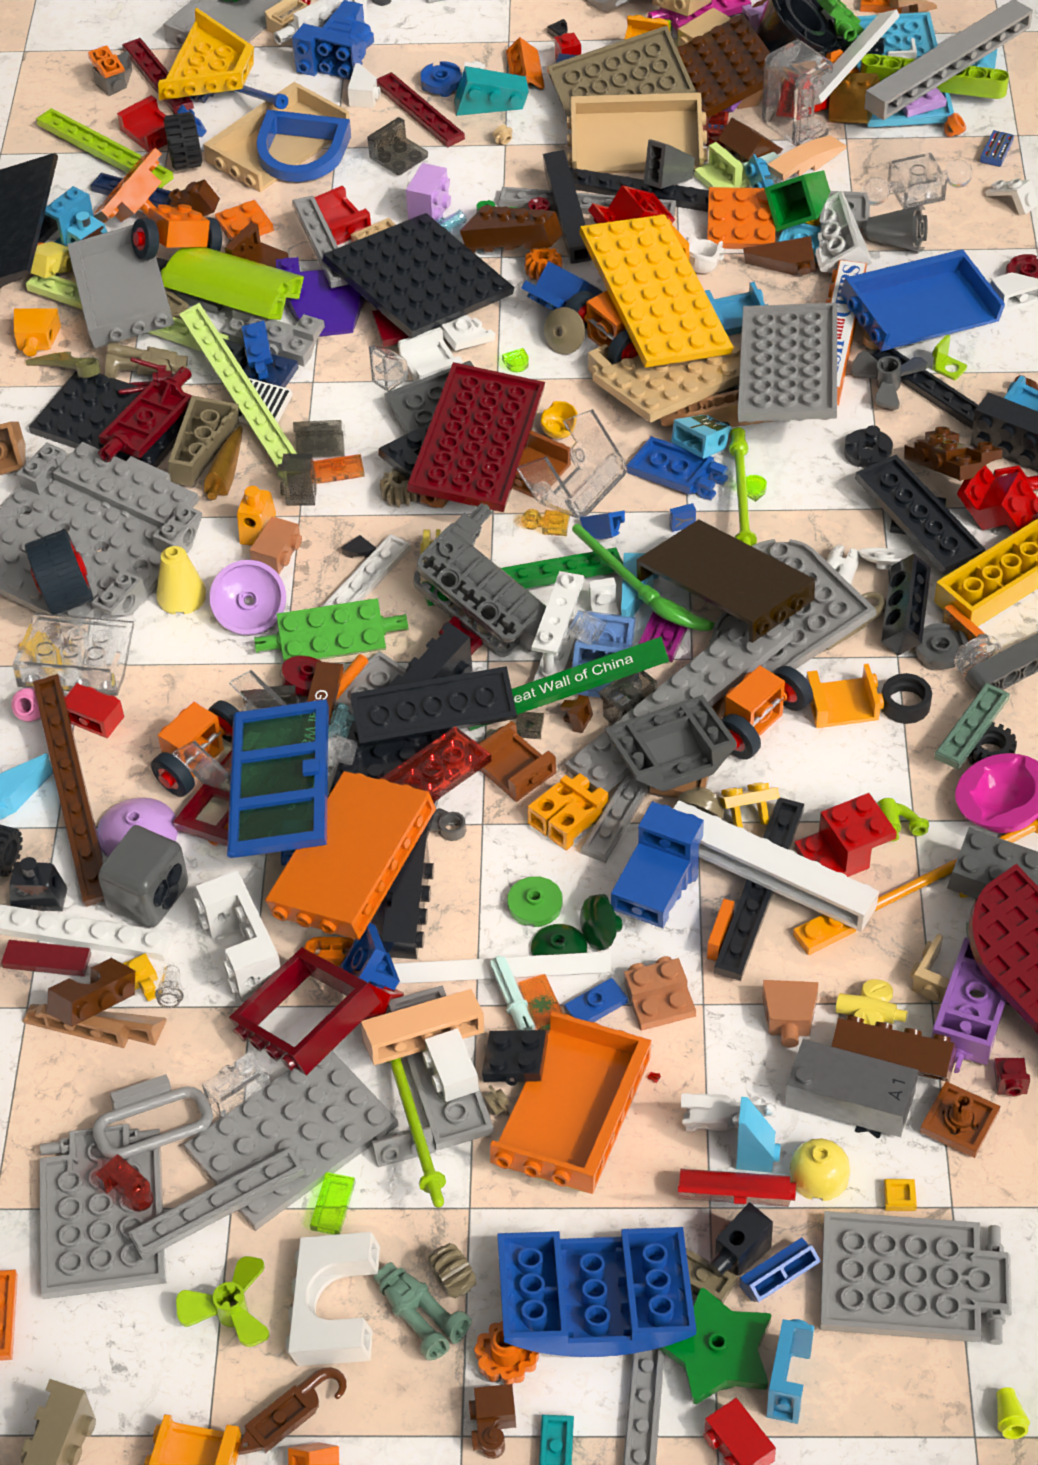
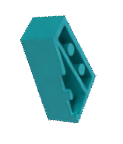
(489, 92)

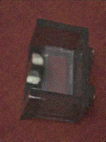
(625, 694)

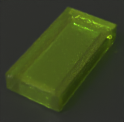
(332, 1203)

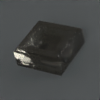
(530, 725)

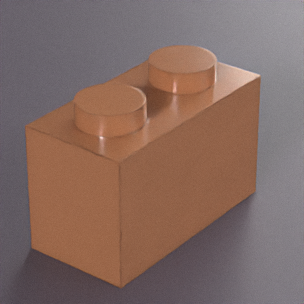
(276, 543)

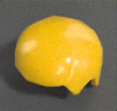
(553, 418)

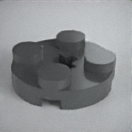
(938, 658)

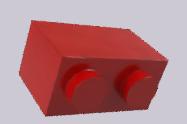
(94, 710)
(738, 1436)

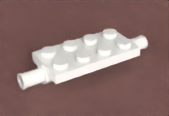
(314, 14)

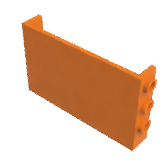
(368, 841)
(574, 1114)

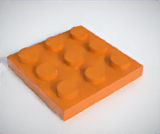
(739, 217)

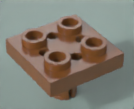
(963, 1111)

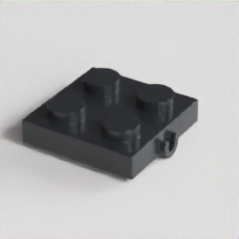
(515, 1055)

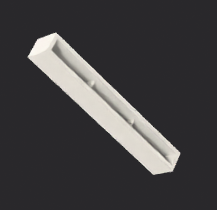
(784, 871)

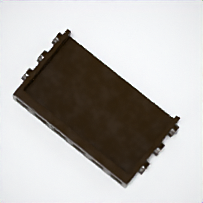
(730, 576)

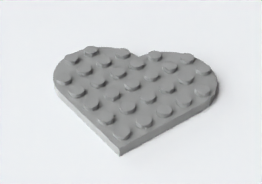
(824, 621)

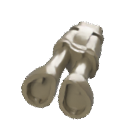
(119, 359)

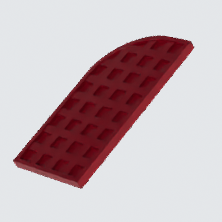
(1006, 939)

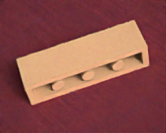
(406, 1029)

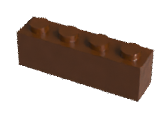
(928, 1055)

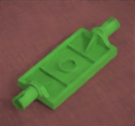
(845, 21)
(332, 631)

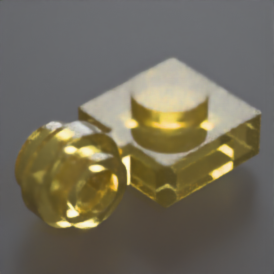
(552, 523)

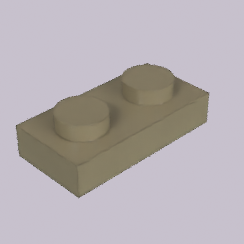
(702, 1277)

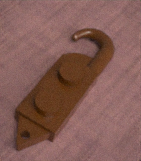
(288, 1412)

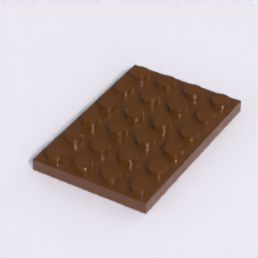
(725, 64)

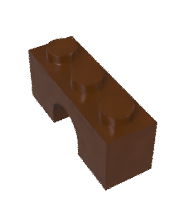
(75, 1002)

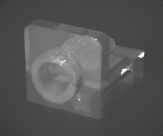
(340, 751)

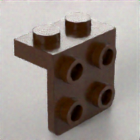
(248, 246)

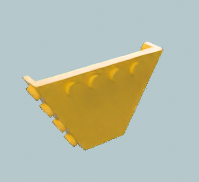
(208, 62)

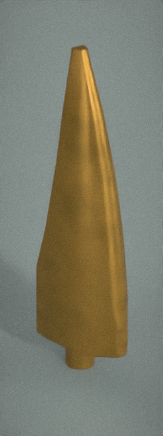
(223, 467)

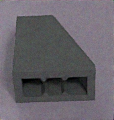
(667, 165)

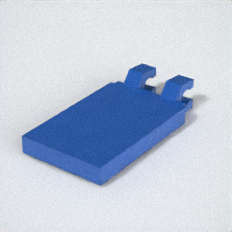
(677, 468)

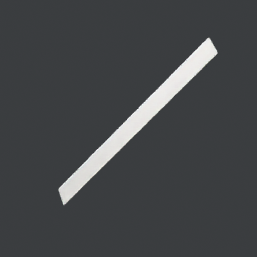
(520, 967)

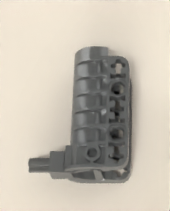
(478, 587)

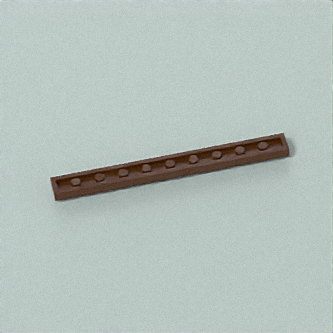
(71, 787)

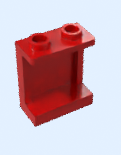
(144, 124)
(341, 214)

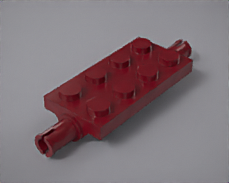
(146, 417)

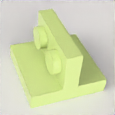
(722, 170)

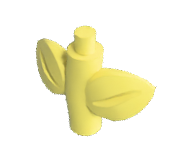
(872, 1004)

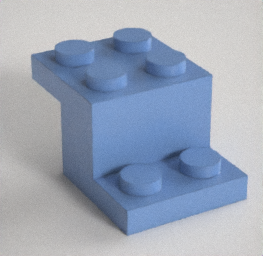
(615, 637)

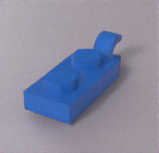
(257, 347)

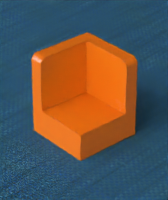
(314, 1454)

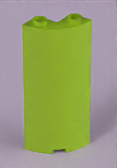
(231, 281)

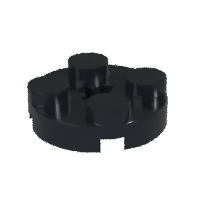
(868, 437)

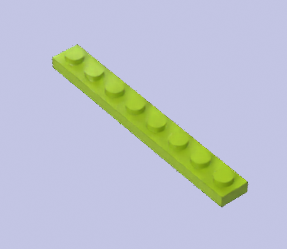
(96, 143)

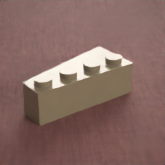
(200, 437)
(60, 1427)

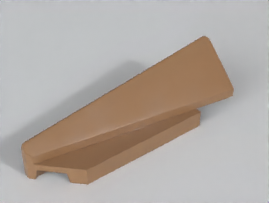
(104, 1027)

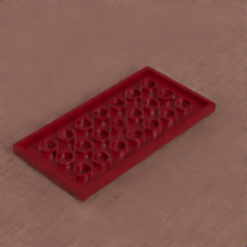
(477, 437)

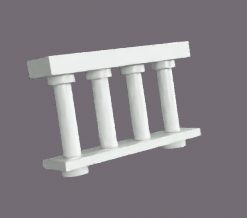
(555, 623)

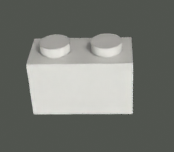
(451, 1064)

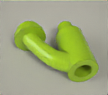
(892, 810)

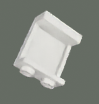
(427, 354)

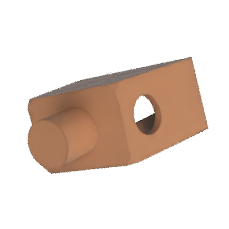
(789, 1009)

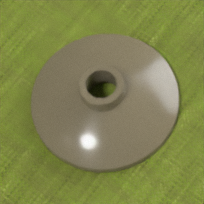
(572, 330)

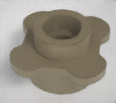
(497, 1100)

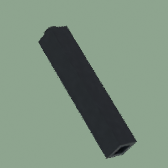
(566, 204)

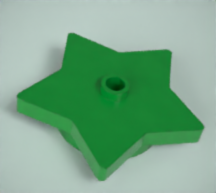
(722, 1350)

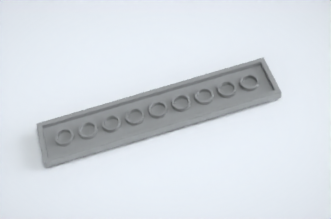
(708, 674)

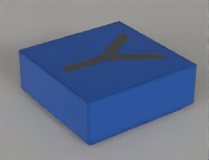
(682, 517)

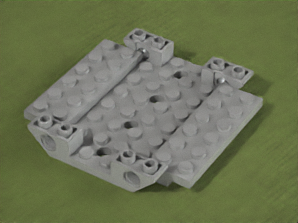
(63, 496)

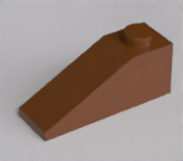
(786, 256)

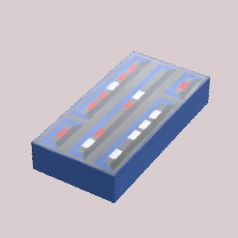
(997, 148)

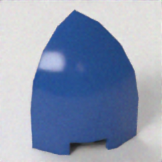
(603, 525)

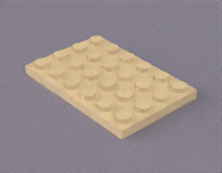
(668, 387)

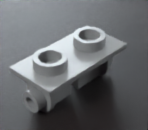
(398, 1148)

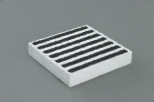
(274, 397)

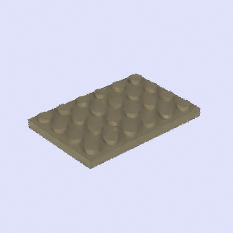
(628, 67)

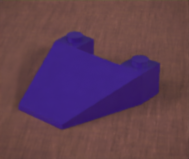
(336, 306)

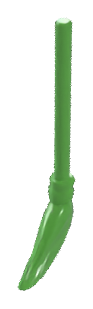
(661, 606)

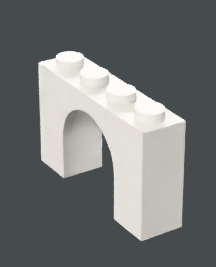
(319, 1264)

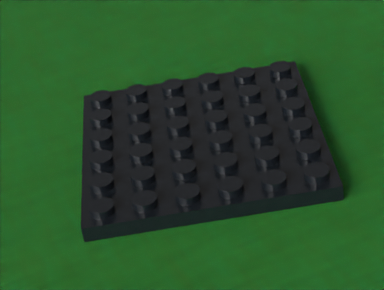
(418, 275)

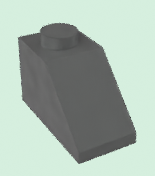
(117, 82)

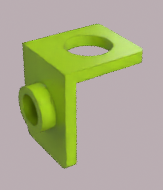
(942, 360)

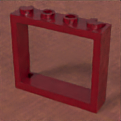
(313, 1048)

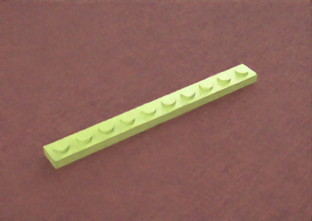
(67, 292)
(237, 383)

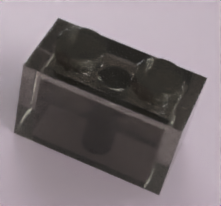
(298, 479)

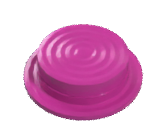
(1000, 792)

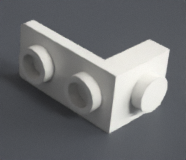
(1021, 191)

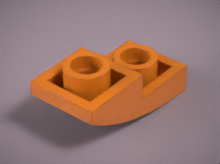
(105, 62)

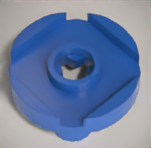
(441, 78)

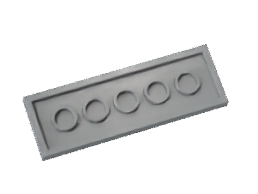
(453, 1120)

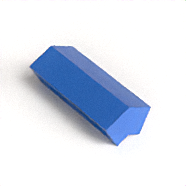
(779, 1270)

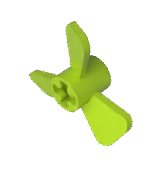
(197, 1306)

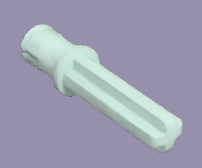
(515, 1003)

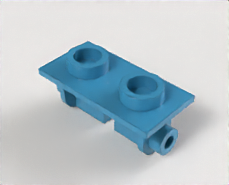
(757, 171)

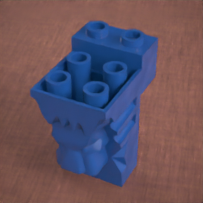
(335, 45)
(659, 865)

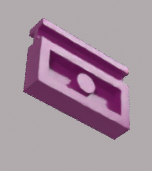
(671, 634)

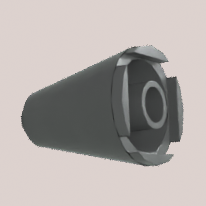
(899, 228)

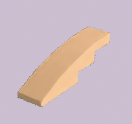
(806, 156)

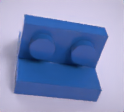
(370, 960)

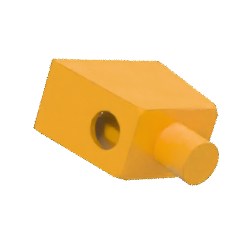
(35, 329)
(254, 508)

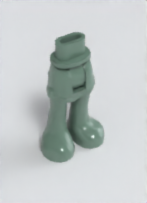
(408, 1295)

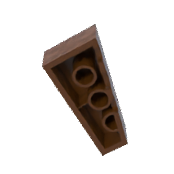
(511, 229)

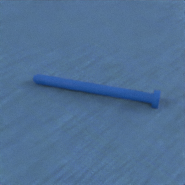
(279, 100)

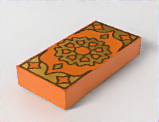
(958, 620)

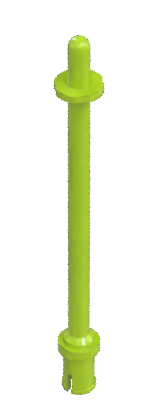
(738, 449)
(432, 1180)

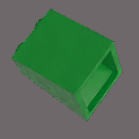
(797, 199)

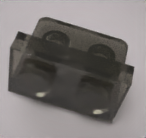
(392, 148)

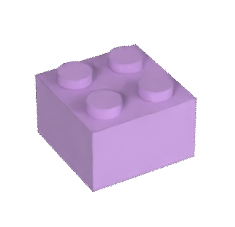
(428, 192)

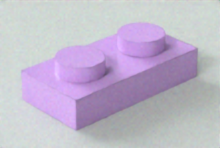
(930, 101)

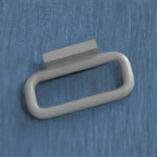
(143, 1098)

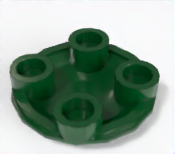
(599, 922)

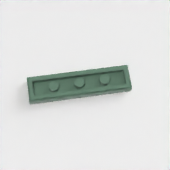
(972, 726)

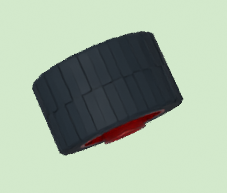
(59, 572)

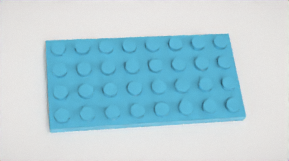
(898, 39)

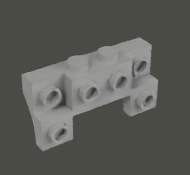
(284, 339)

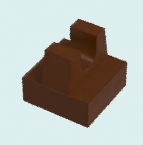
(577, 712)

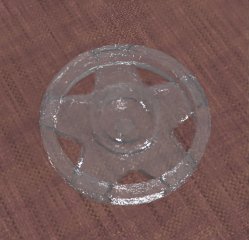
(976, 652)

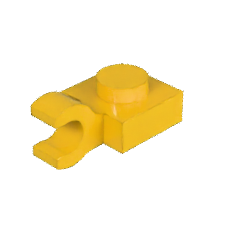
(144, 975)

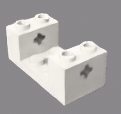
(225, 907)

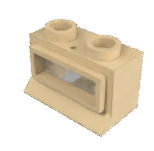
(282, 13)

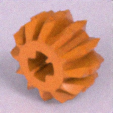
(538, 259)

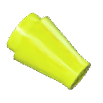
(1010, 1414)

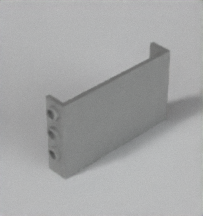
(242, 17)
(118, 289)

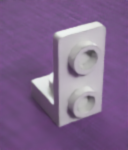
(603, 596)

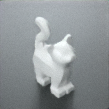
(716, 1111)

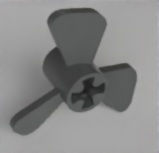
(888, 375)

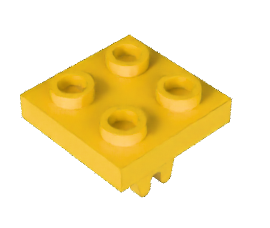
(756, 793)

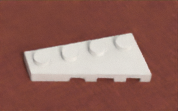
(466, 333)

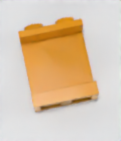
(845, 700)

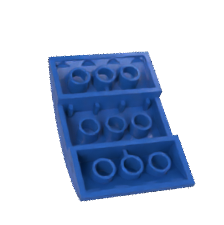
(595, 1292)

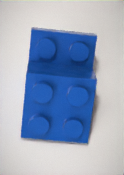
(557, 287)

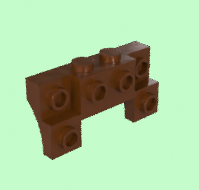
(948, 456)

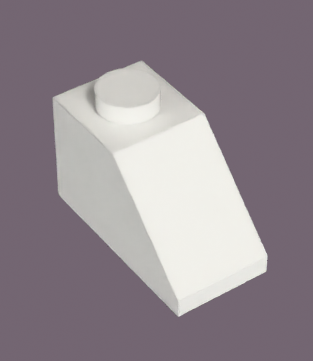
(363, 88)
(1015, 290)

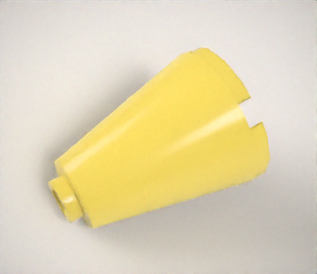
(179, 583)

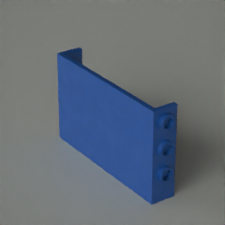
(921, 299)

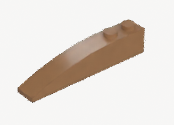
(720, 407)

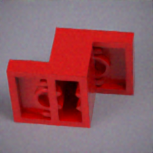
(629, 204)
(999, 500)
(848, 836)

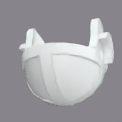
(704, 254)

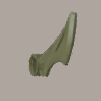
(85, 366)

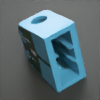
(701, 435)

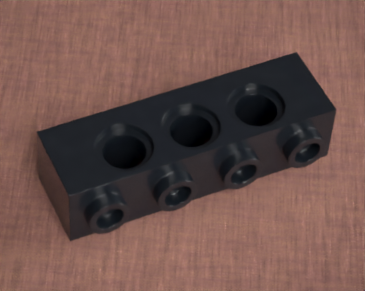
(906, 604)

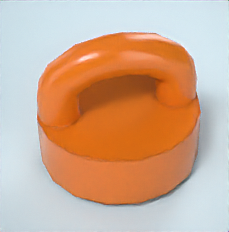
(956, 123)

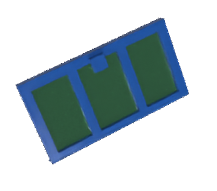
(278, 779)

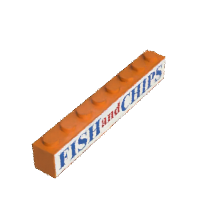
(845, 318)

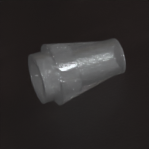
(170, 991)

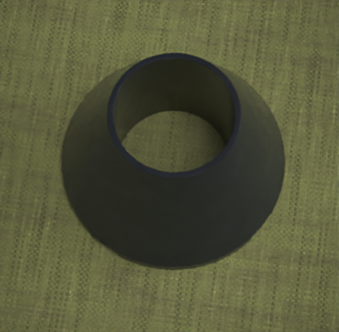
(796, 19)

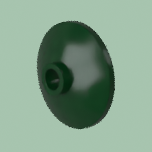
(545, 941)

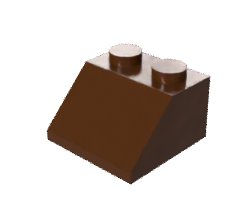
(746, 141)

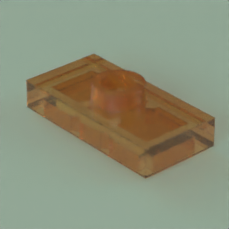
(339, 468)

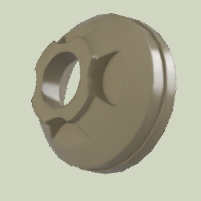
(704, 800)

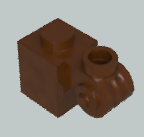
(197, 195)
(493, 1411)

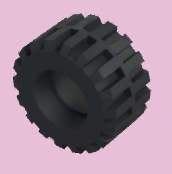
(183, 141)

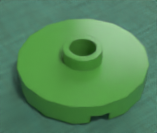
(539, 911)

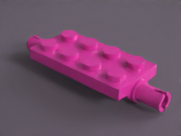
(727, 7)

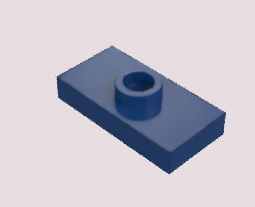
(597, 1002)

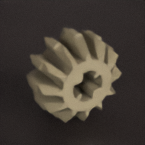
(394, 489)
(452, 1270)

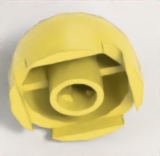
(820, 1169)

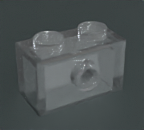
(235, 1084)

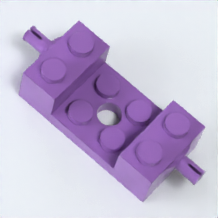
(967, 1019)

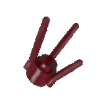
(158, 376)

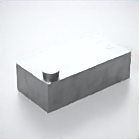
(851, 1088)

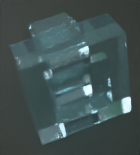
(339, 719)

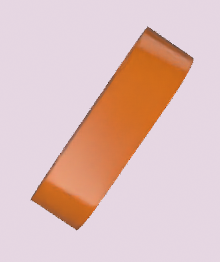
(331, 948)

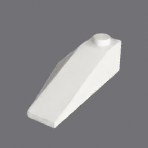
(839, 235)

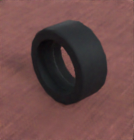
(909, 683)

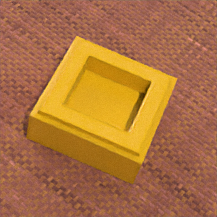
(900, 1195)

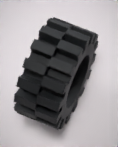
(995, 736)
(9, 848)

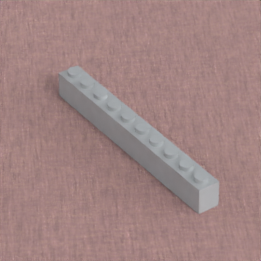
(948, 59)

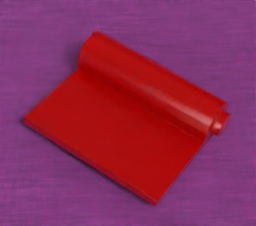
(736, 1187)

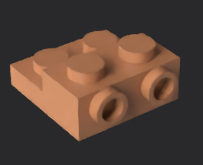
(659, 993)

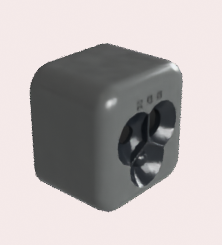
(143, 876)

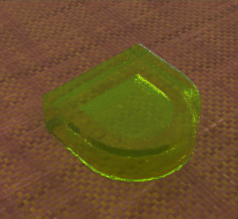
(516, 360)
(756, 487)

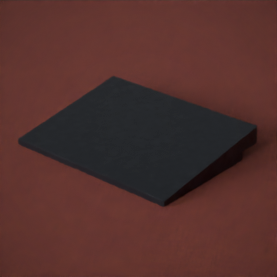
(22, 211)

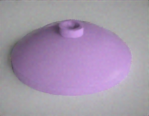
(243, 581)
(145, 811)

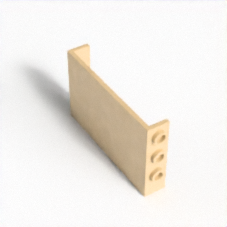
(614, 130)
(236, 146)

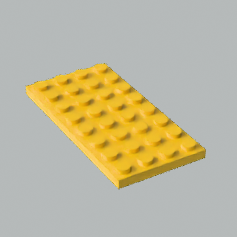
(655, 290)

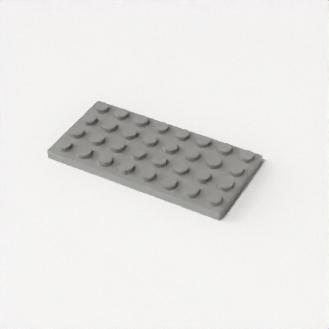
(788, 362)

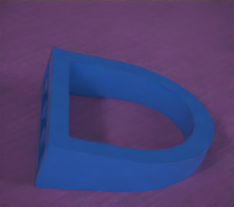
(306, 126)

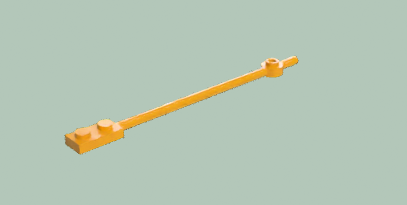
(826, 931)

